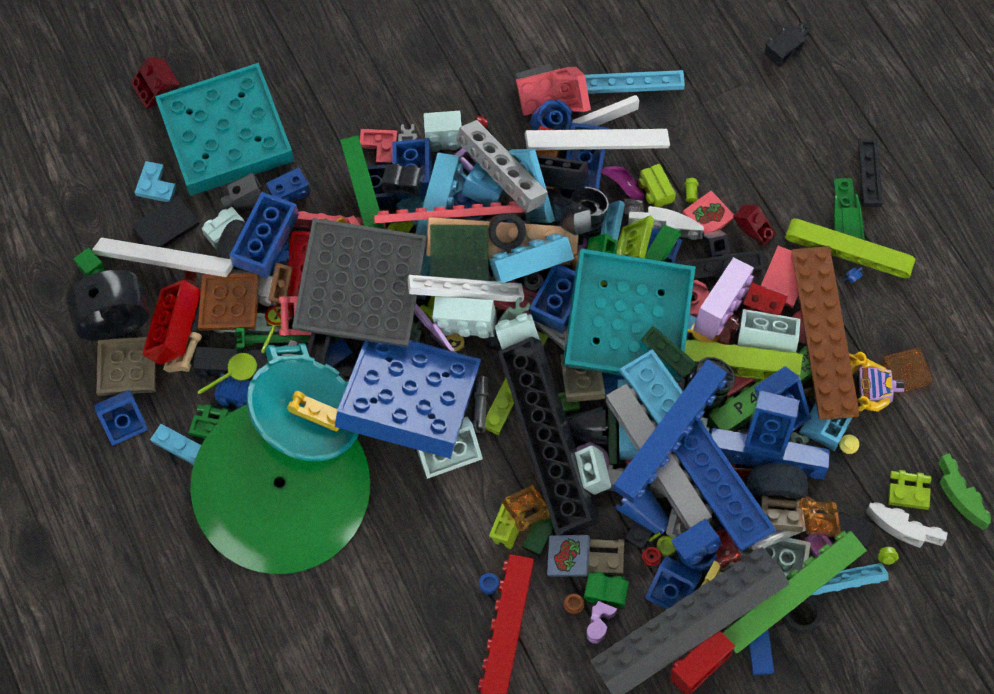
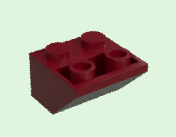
(153, 80)

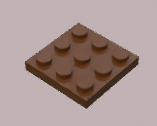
(228, 302)

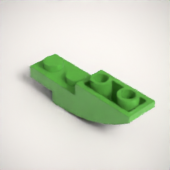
(965, 500)

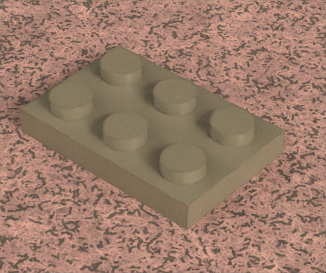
(582, 384)

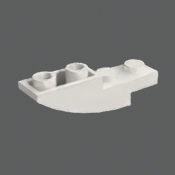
(688, 227)
(896, 523)

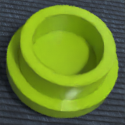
(888, 555)

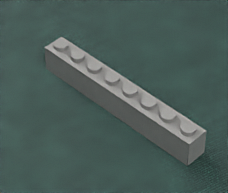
(671, 478)

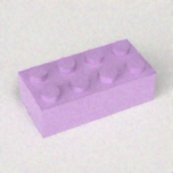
(724, 299)

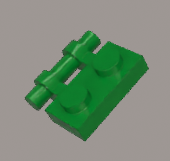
(202, 425)

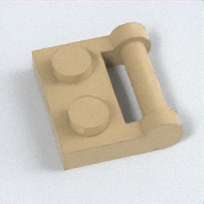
(183, 363)

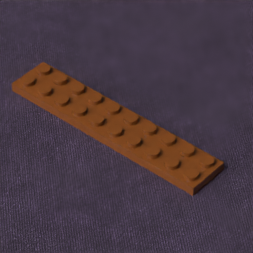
(825, 333)

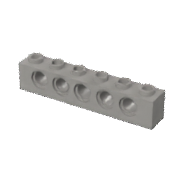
(501, 166)

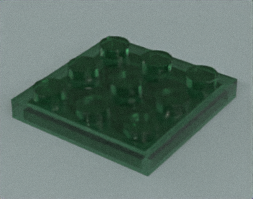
(459, 251)

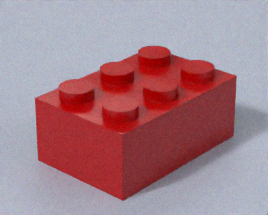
(701, 662)

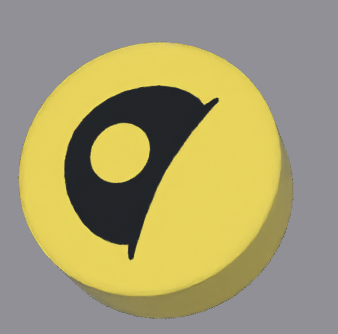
(456, 342)

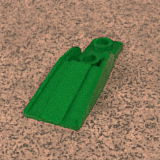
(847, 209)

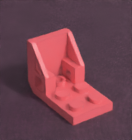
(561, 84)

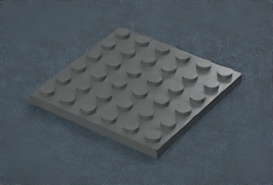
(359, 283)

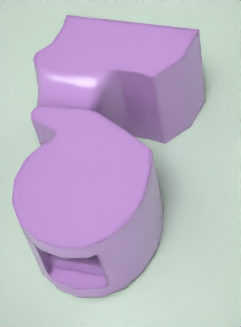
(597, 629)

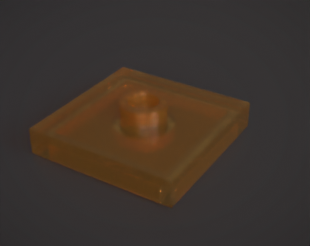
(909, 367)

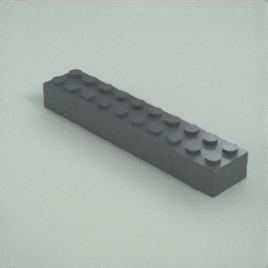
(689, 622)

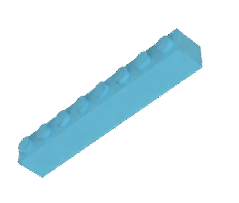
(439, 194)

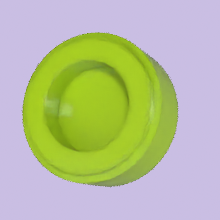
(665, 546)

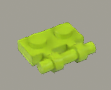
(909, 496)

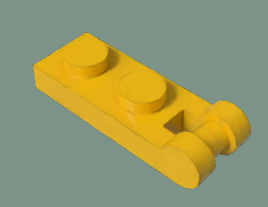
(313, 410)

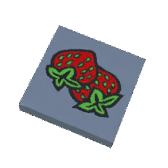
(568, 555)

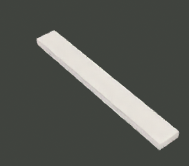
(596, 139)
(163, 257)

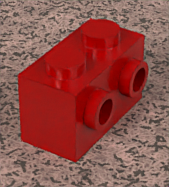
(764, 300)

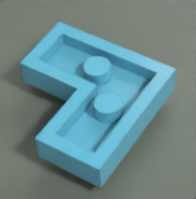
(151, 187)

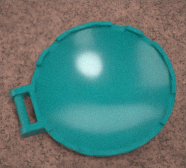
(273, 390)

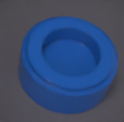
(489, 583)

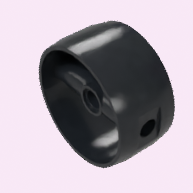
(114, 312)

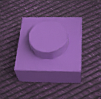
(817, 543)

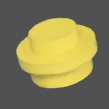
(849, 444)

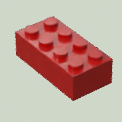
(172, 322)

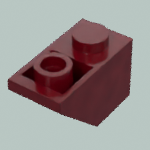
(754, 223)

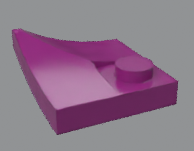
(625, 180)

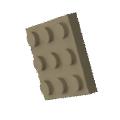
(124, 367)

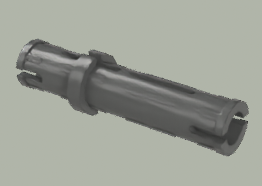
(481, 397)

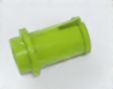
(691, 190)

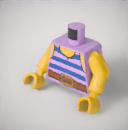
(875, 384)

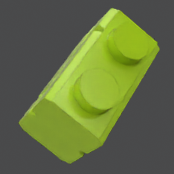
(656, 186)

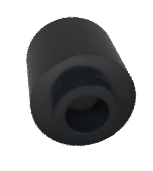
(528, 279)

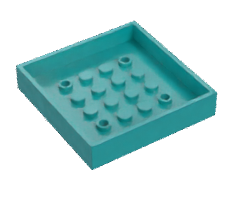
(224, 129)
(624, 309)

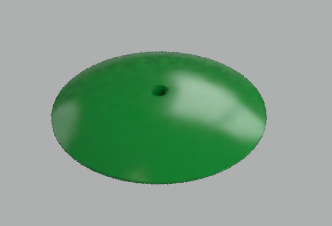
(269, 525)

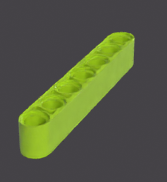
(851, 248)

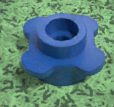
(853, 275)

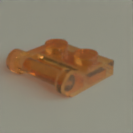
(522, 502)
(820, 523)

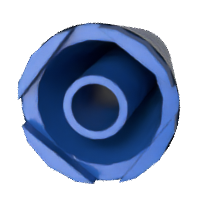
(646, 512)

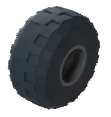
(777, 482)

